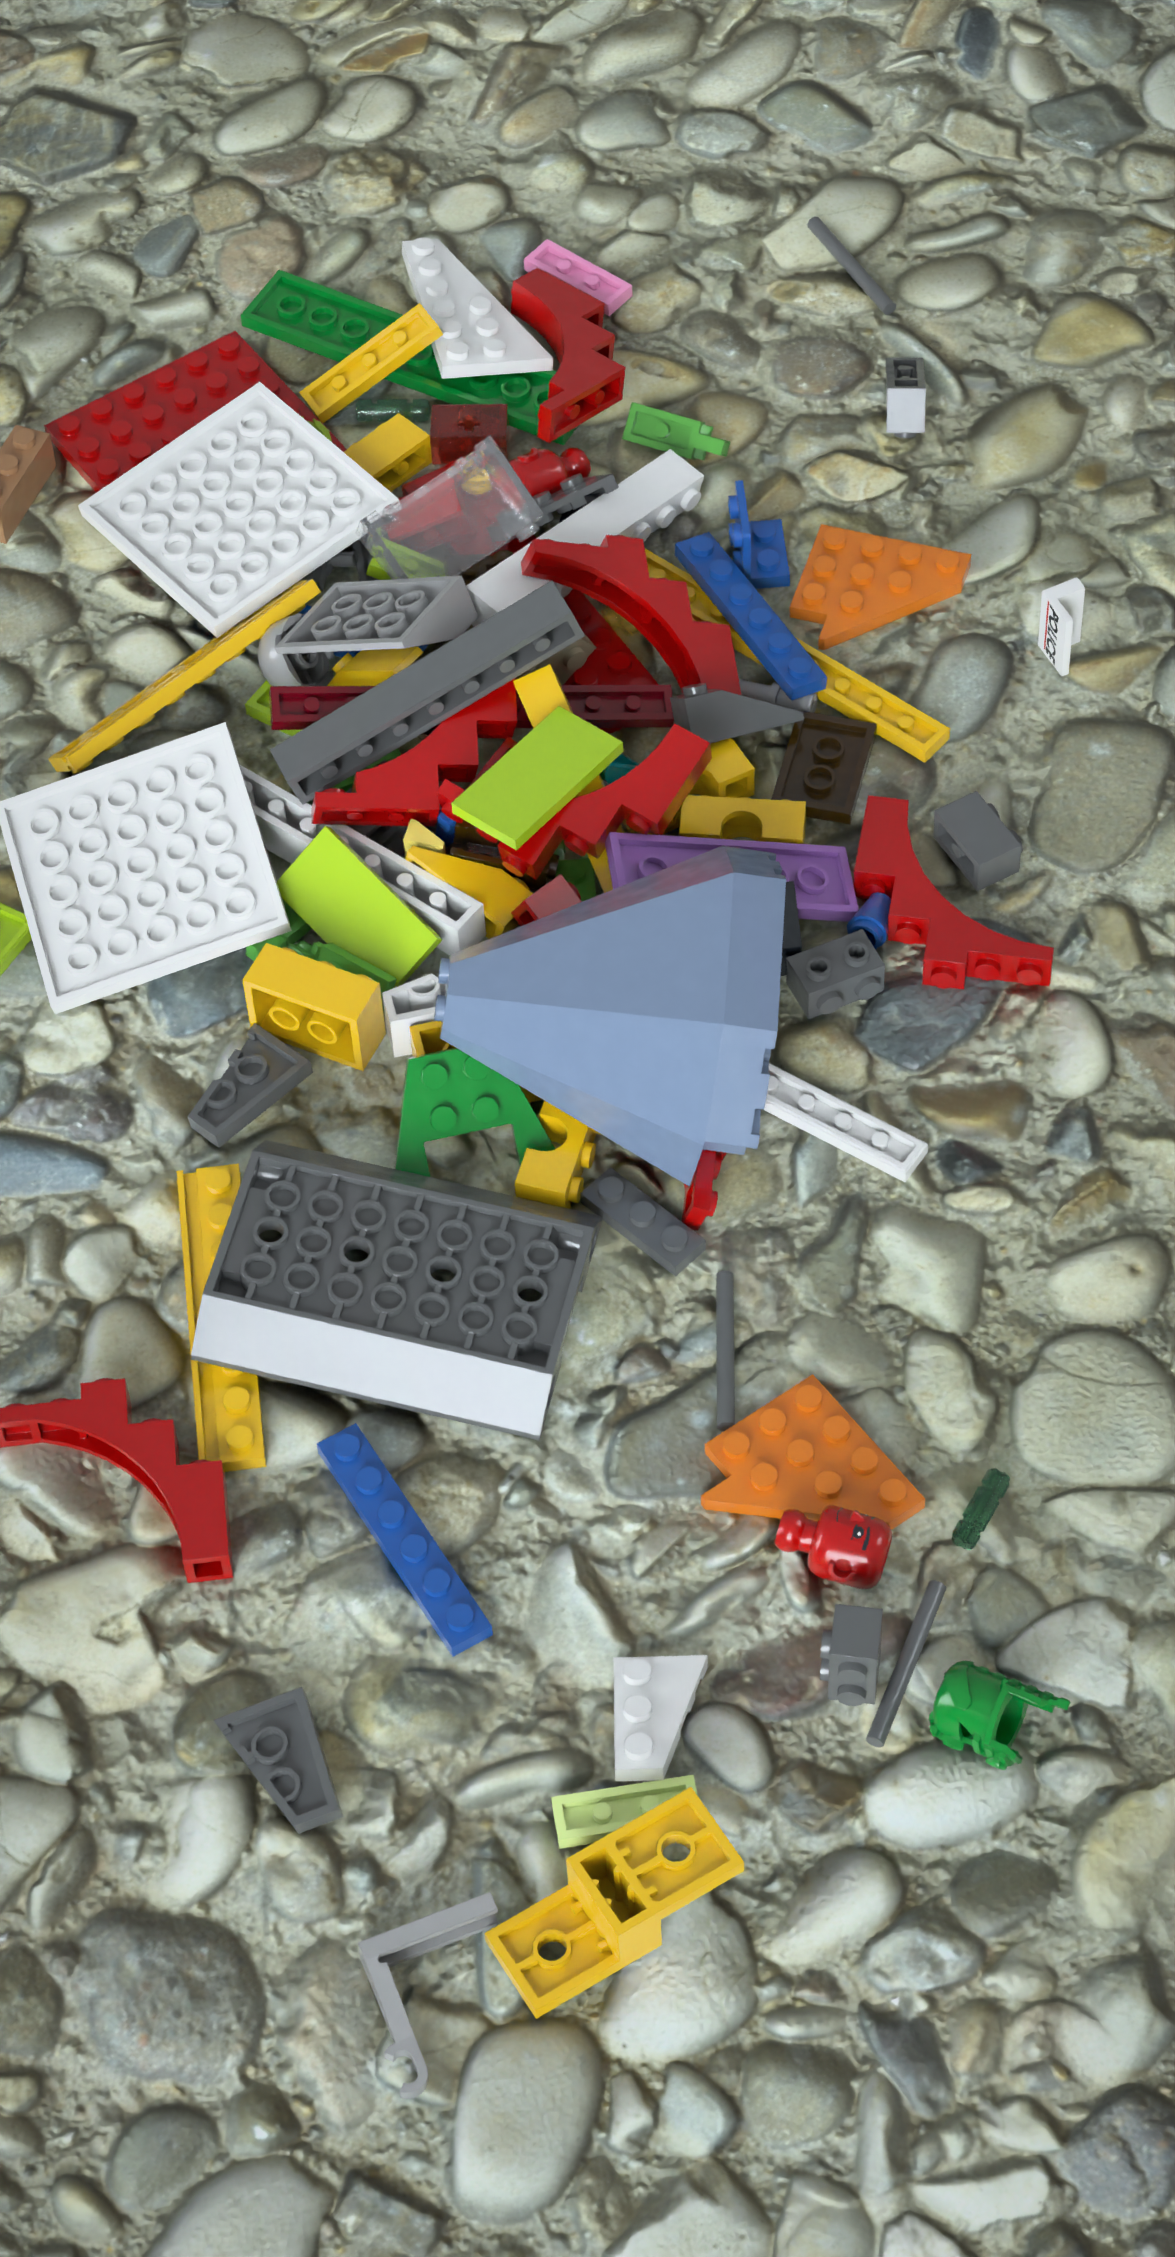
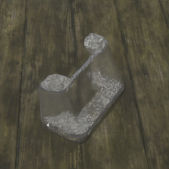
(453, 518)

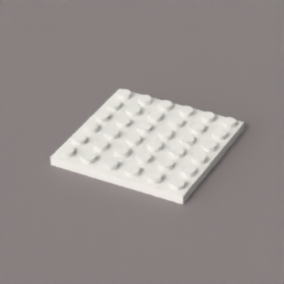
(237, 508)
(141, 868)

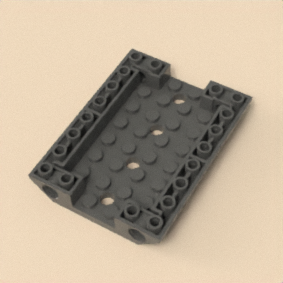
(384, 1322)

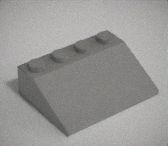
(383, 616)

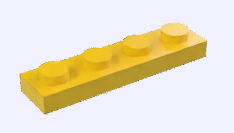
(371, 363)

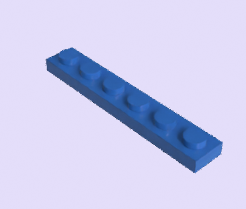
(750, 616)
(405, 1540)

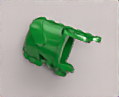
(988, 1709)

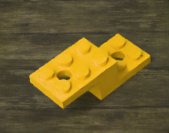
(614, 1902)

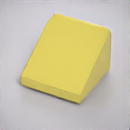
(421, 837)

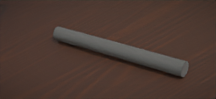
(851, 265)
(725, 1350)
(906, 1664)

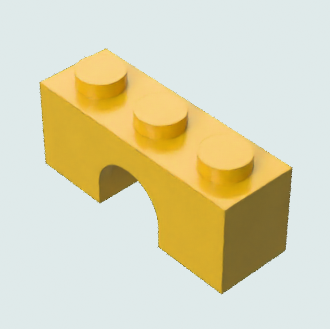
(725, 776)
(743, 817)
(556, 1174)

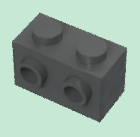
(977, 840)
(835, 974)
(852, 1654)

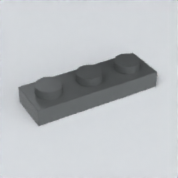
(643, 1221)

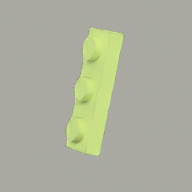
(596, 1813)

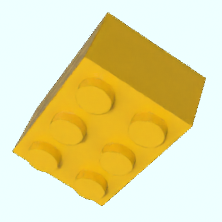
(315, 1006)

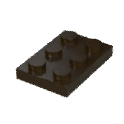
(826, 765)

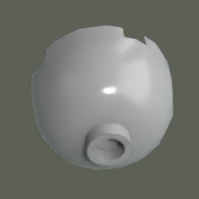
(294, 668)

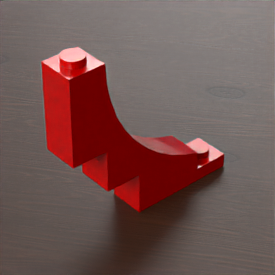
(572, 326)
(409, 783)

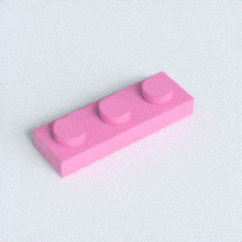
(580, 274)

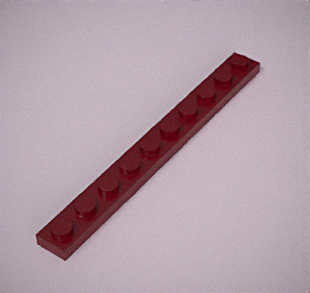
(598, 704)

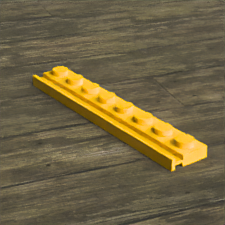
(175, 682)
(224, 1398)

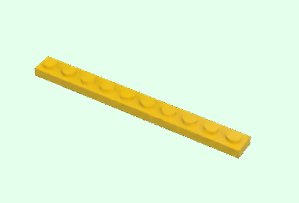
(844, 689)

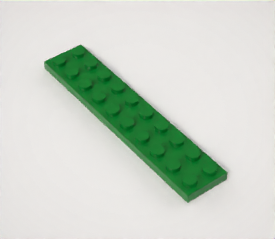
(340, 324)

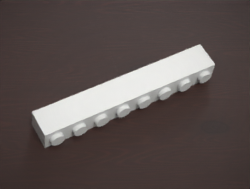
(634, 510)
(289, 830)

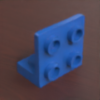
(759, 545)

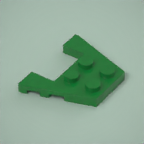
(456, 1095)

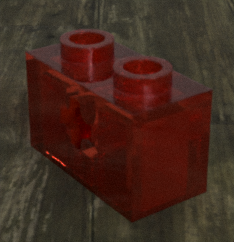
(461, 427)

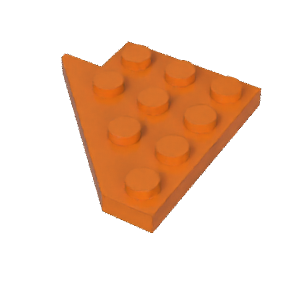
(871, 580)
(804, 1457)

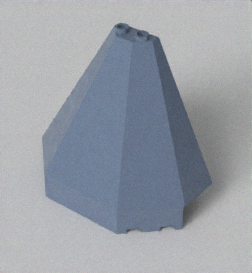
(638, 1006)

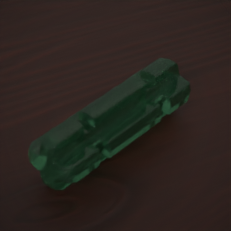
(388, 408)
(980, 1509)

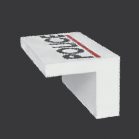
(1061, 622)

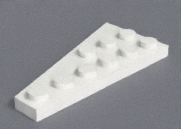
(476, 328)

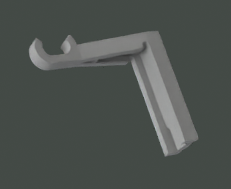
(405, 1944)

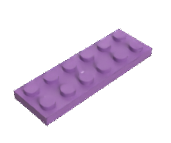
(818, 871)

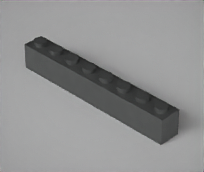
(427, 692)

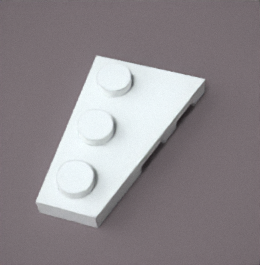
(650, 1711)

